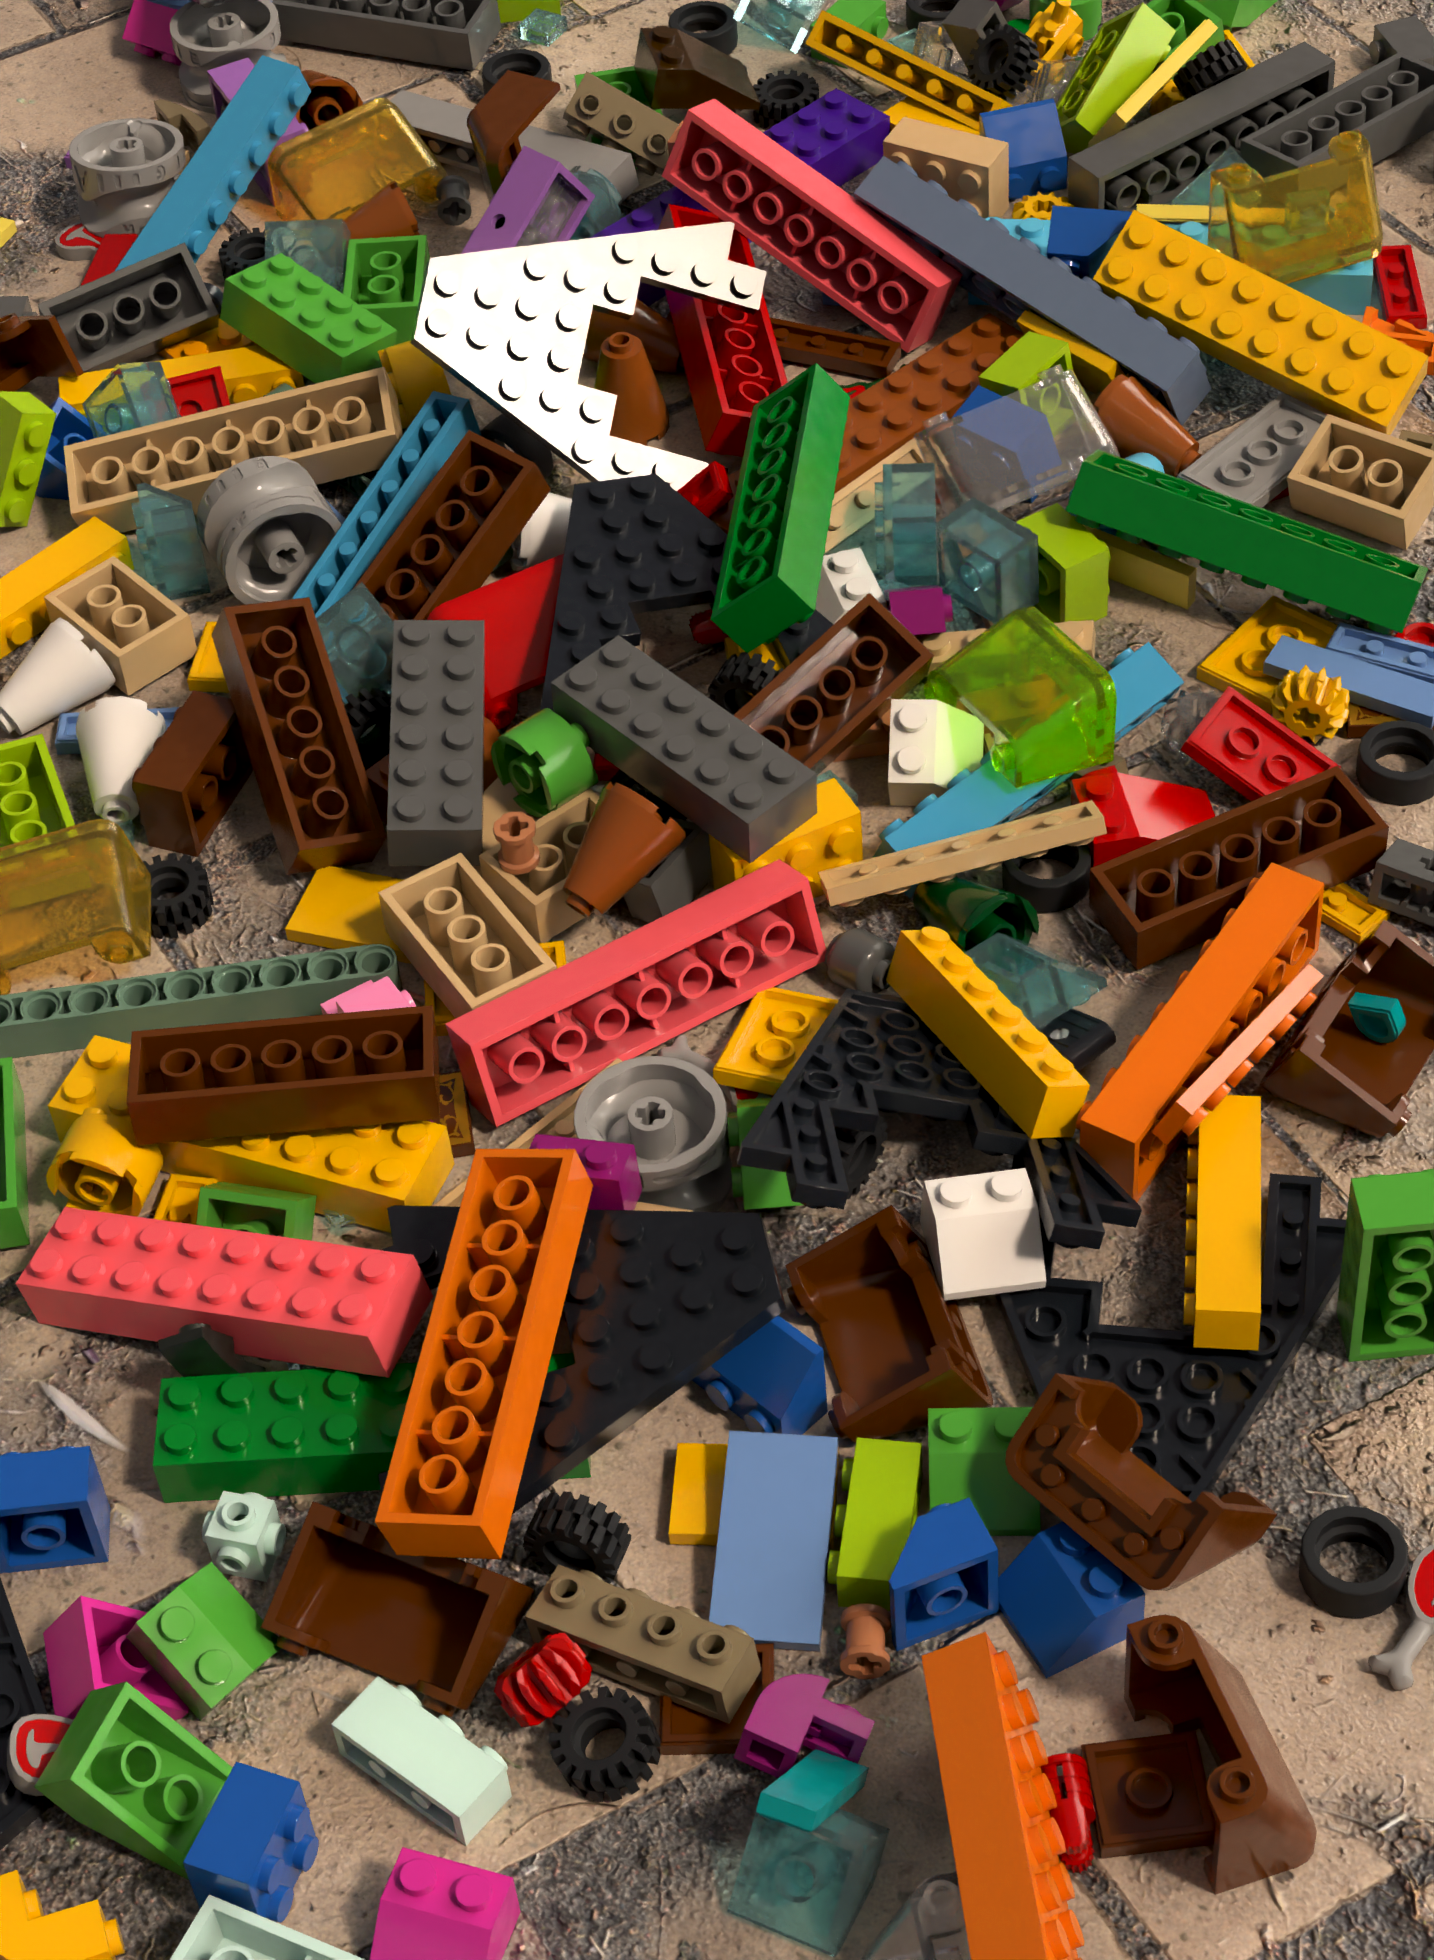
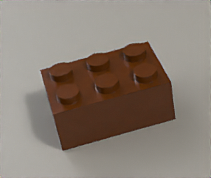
(192, 775)

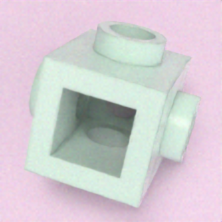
(244, 1535)

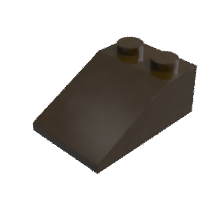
(686, 72)

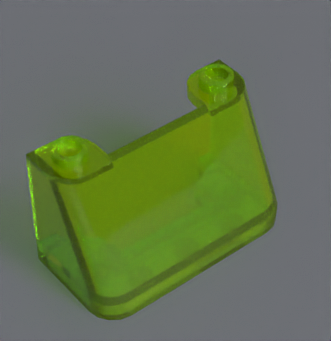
(1036, 694)

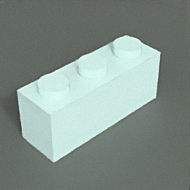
(423, 1759)

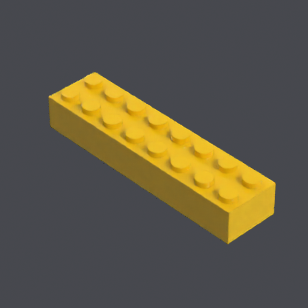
(1262, 325)
(348, 1168)

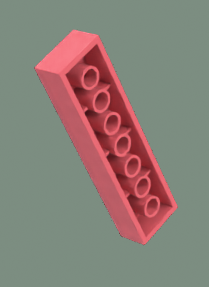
(811, 225)
(637, 992)
(266, 1291)

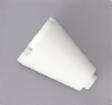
(544, 533)
(52, 679)
(113, 744)

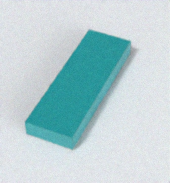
(812, 1790)

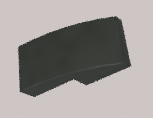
(204, 1352)

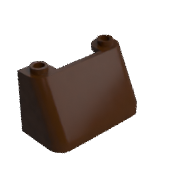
(1340, 1070)
(886, 1329)
(1081, 1468)
(400, 1616)
(1255, 1802)

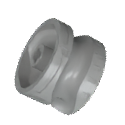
(218, 37)
(124, 172)
(265, 527)
(674, 1121)

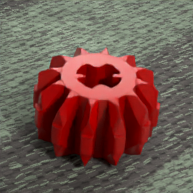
(543, 1680)

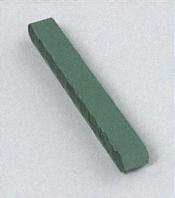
(219, 994)

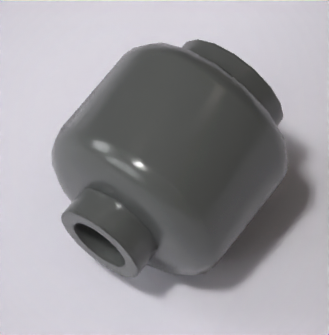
(859, 960)

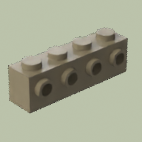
(620, 123)
(648, 1642)

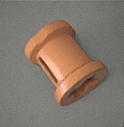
(517, 851)
(865, 1641)

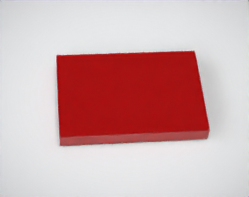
(1252, 748)

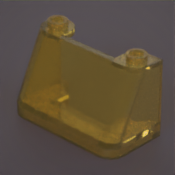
(350, 160)
(1301, 217)
(73, 893)

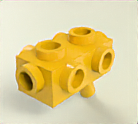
(1057, 31)

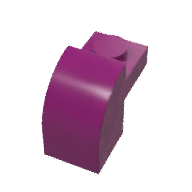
(794, 1715)

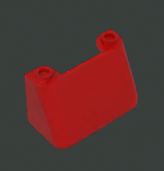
(517, 632)

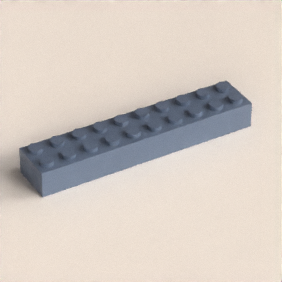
(1018, 278)

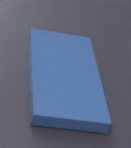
(775, 1537)

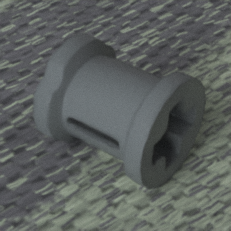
(453, 200)

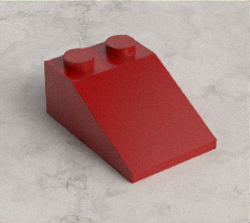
(1138, 811)

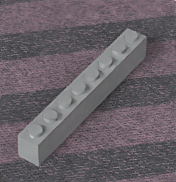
(448, 137)

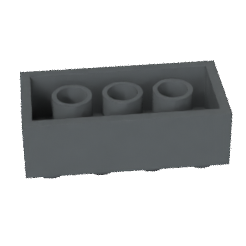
(135, 310)

